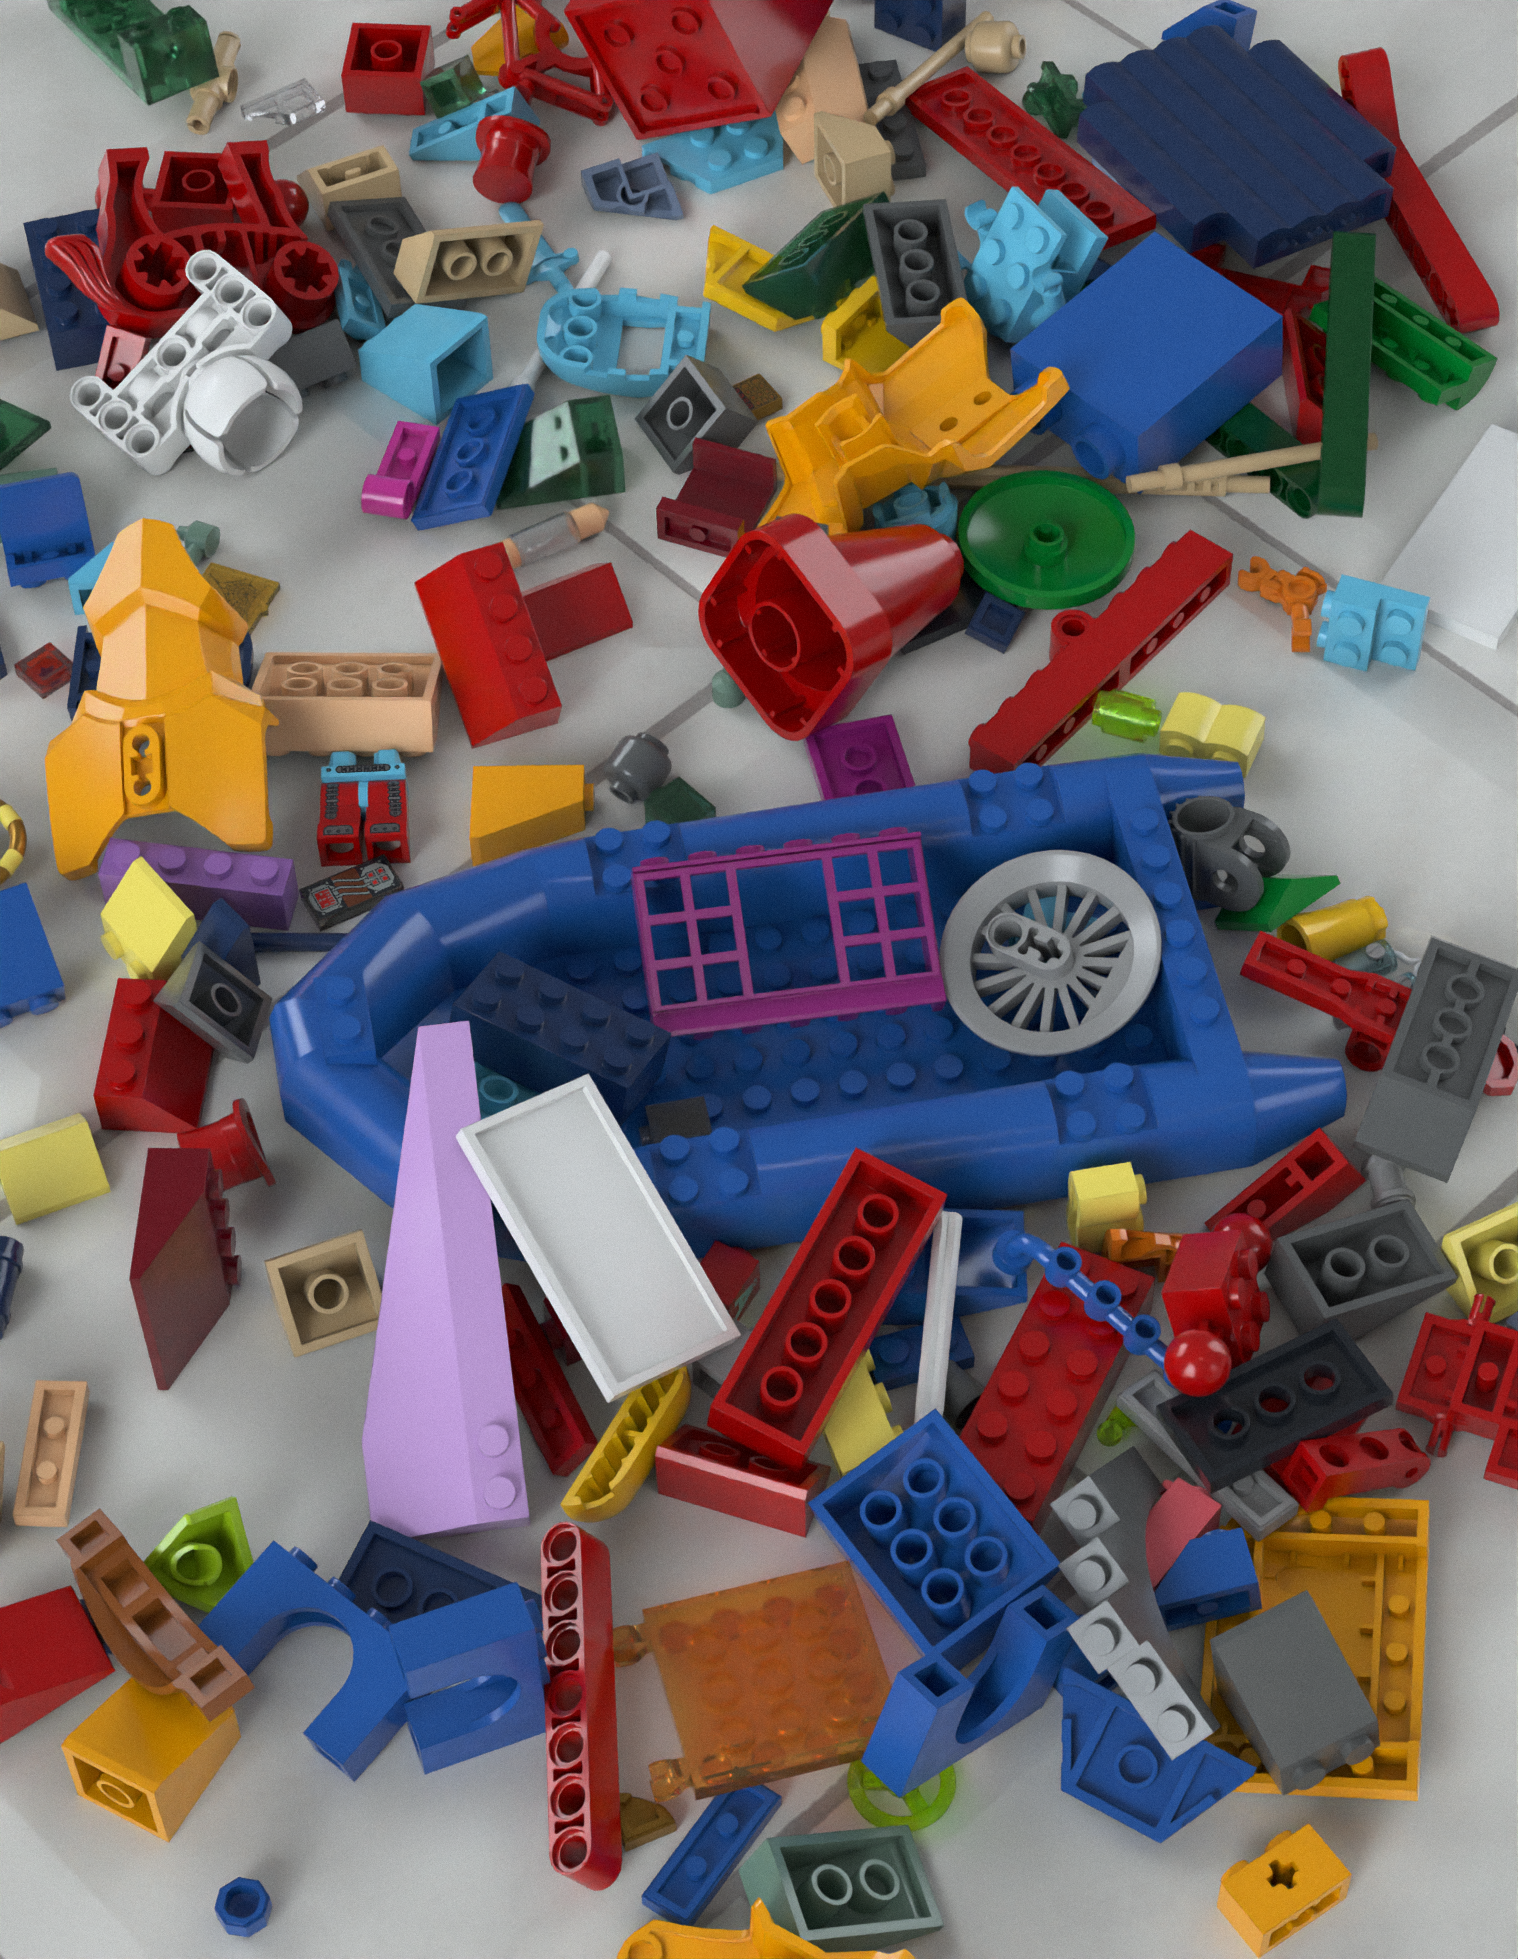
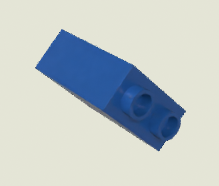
(1150, 359)

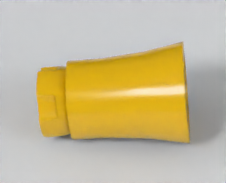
(1336, 928)

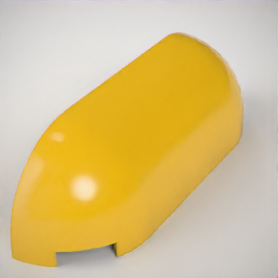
(628, 1449)

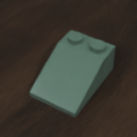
(844, 1887)

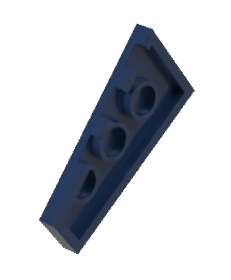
(413, 1578)

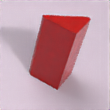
(1303, 375)
(577, 609)
(736, 1480)

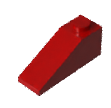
(1297, 1187)

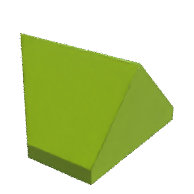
(203, 1555)

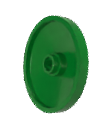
(1046, 539)

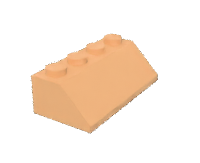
(825, 82)

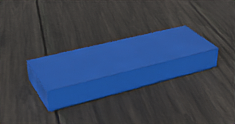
(710, 1853)

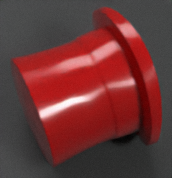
(508, 157)
(232, 1146)

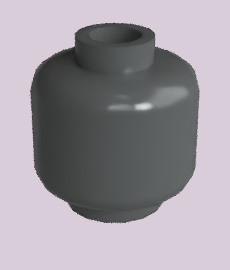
(637, 767)

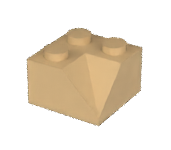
(851, 159)

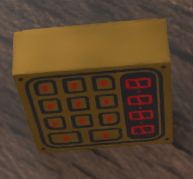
(759, 396)

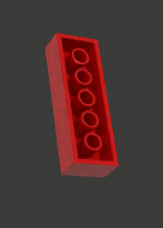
(826, 1311)
(1052, 1388)

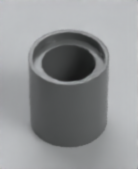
(960, 1395)

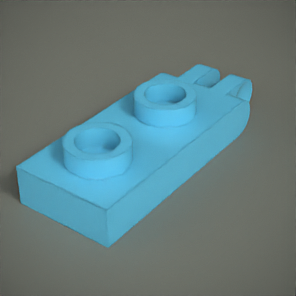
(356, 304)

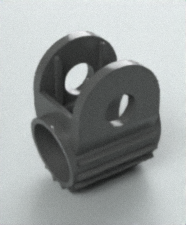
(1211, 839)

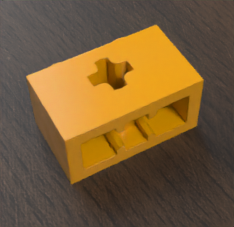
(1272, 1914)

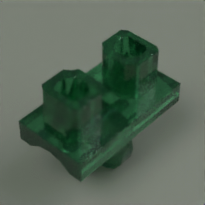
(1054, 99)

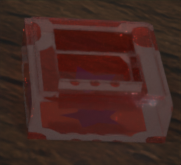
(45, 670)

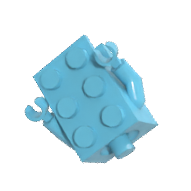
(1028, 260)

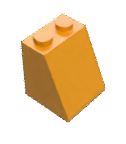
(148, 1756)

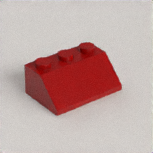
(150, 1065)

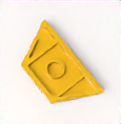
(728, 266)

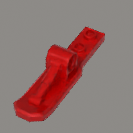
(1359, 999)

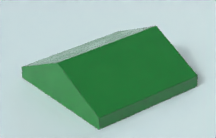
(1281, 900)

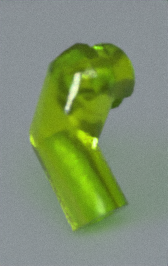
(1115, 1428)

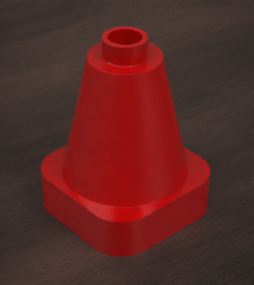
(819, 615)

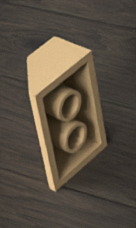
(468, 261)

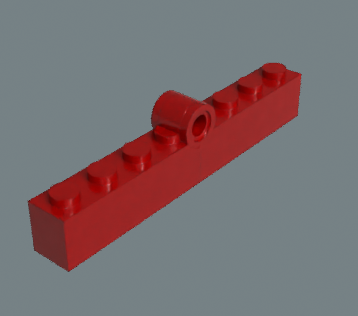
(1101, 654)

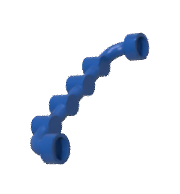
(1018, 1249)

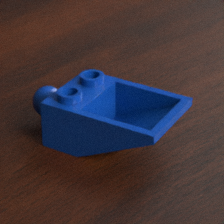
(978, 1282)

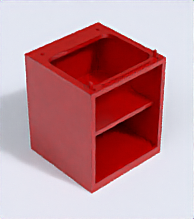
(695, 60)

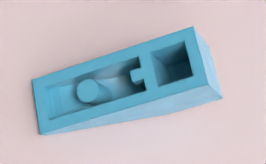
(454, 134)

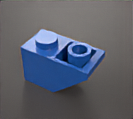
(1232, 17)

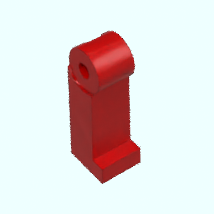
(1353, 1465)

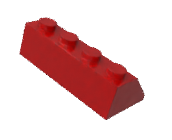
(488, 646)

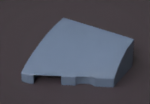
(632, 188)

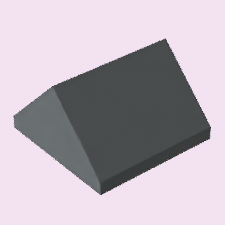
(216, 1003)

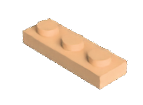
(51, 1453)

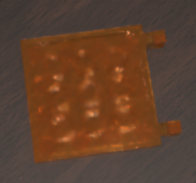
(762, 1680)

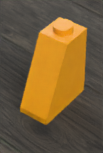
(526, 807)

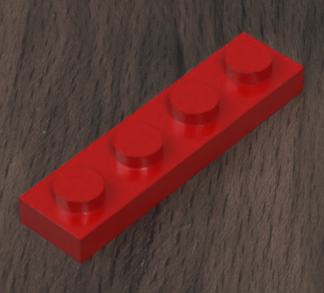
(544, 1390)

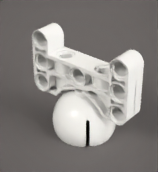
(217, 389)

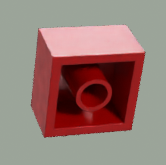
(386, 67)

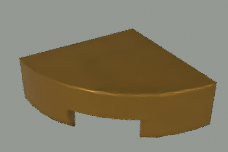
(643, 1821)

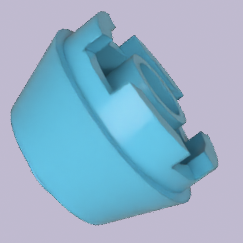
(911, 505)

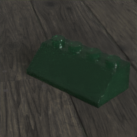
(818, 263)

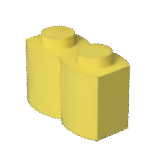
(1209, 730)
(1103, 1201)

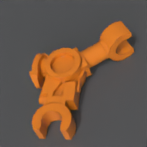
(1295, 593)

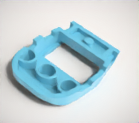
(583, 334)

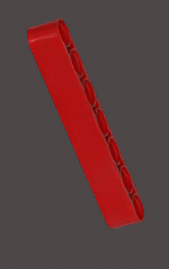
(580, 1708)

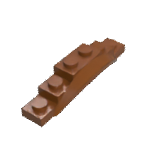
(145, 1624)

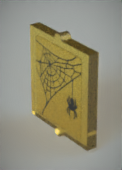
(243, 592)

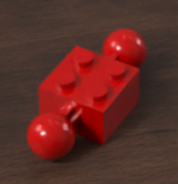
(194, 193)
(1216, 1303)

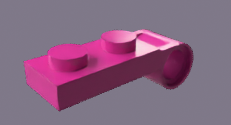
(401, 471)

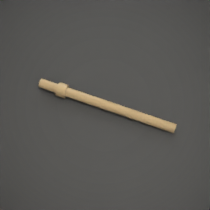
(894, 98)
(1173, 476)

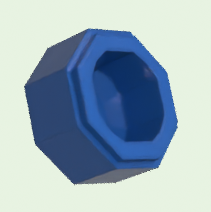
(243, 1907)

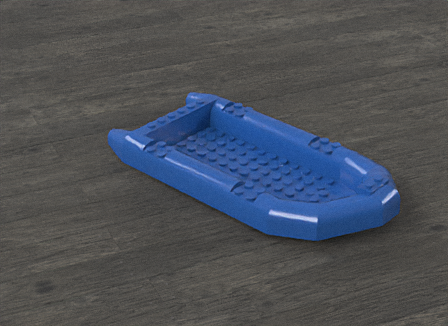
(799, 1100)

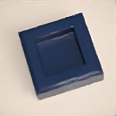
(995, 622)

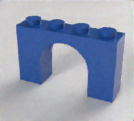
(26, 961)
(286, 1595)
(479, 1638)
(942, 1716)

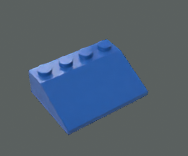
(935, 1540)

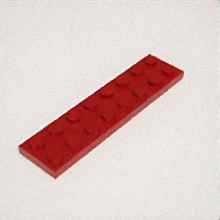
(1023, 152)

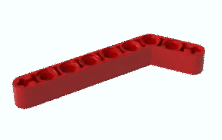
(1414, 210)

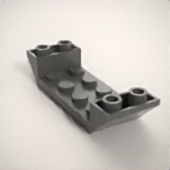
(1439, 1059)

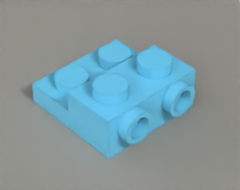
(1373, 624)

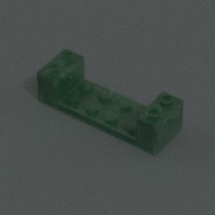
(142, 45)

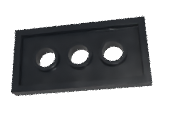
(1273, 1436)

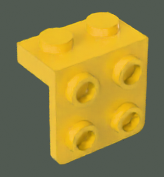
(860, 332)

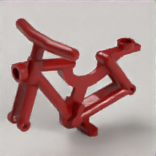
(528, 72)

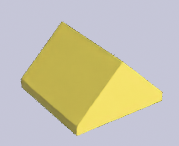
(50, 1168)
(1486, 1262)

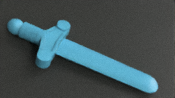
(546, 264)

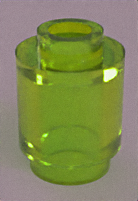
(1126, 715)

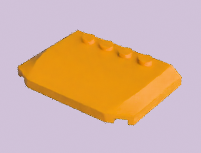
(1370, 1582)

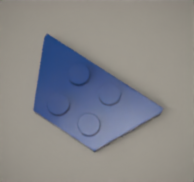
(1127, 1774)

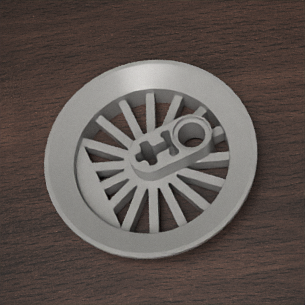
(989, 916)

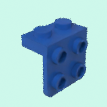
(44, 529)

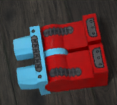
(361, 794)

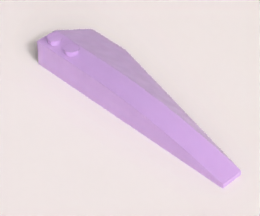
(441, 1380)

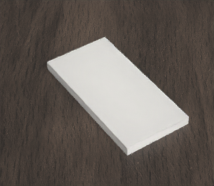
(1469, 546)
(598, 1237)

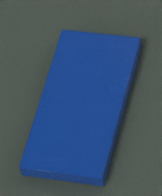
(473, 457)

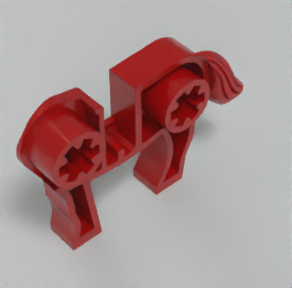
(141, 272)

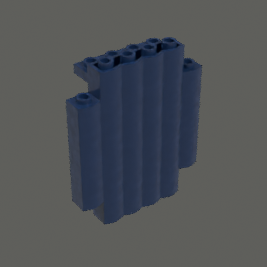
(1235, 145)

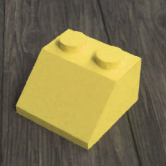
(146, 924)

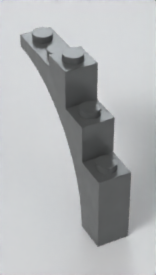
(1124, 1621)

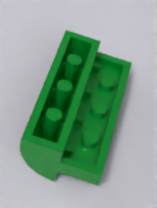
(1421, 349)

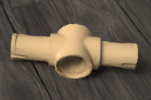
(213, 93)

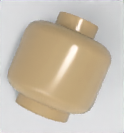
(995, 47)

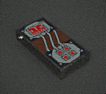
(350, 892)

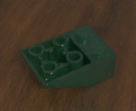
(566, 456)

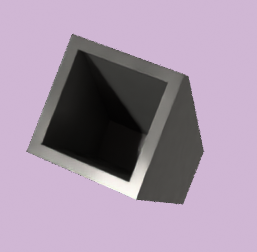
(1294, 1694)

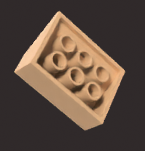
(351, 702)

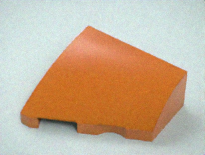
(1142, 1249)

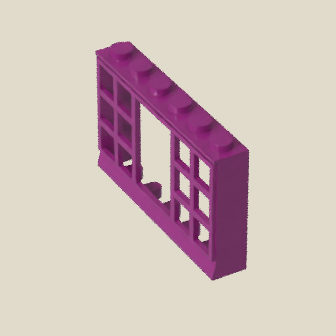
(801, 1004)

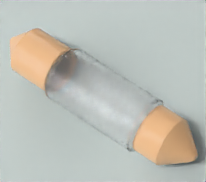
(554, 534)

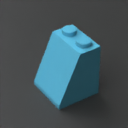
(429, 359)

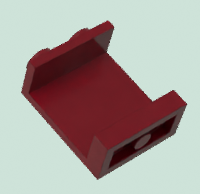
(719, 499)

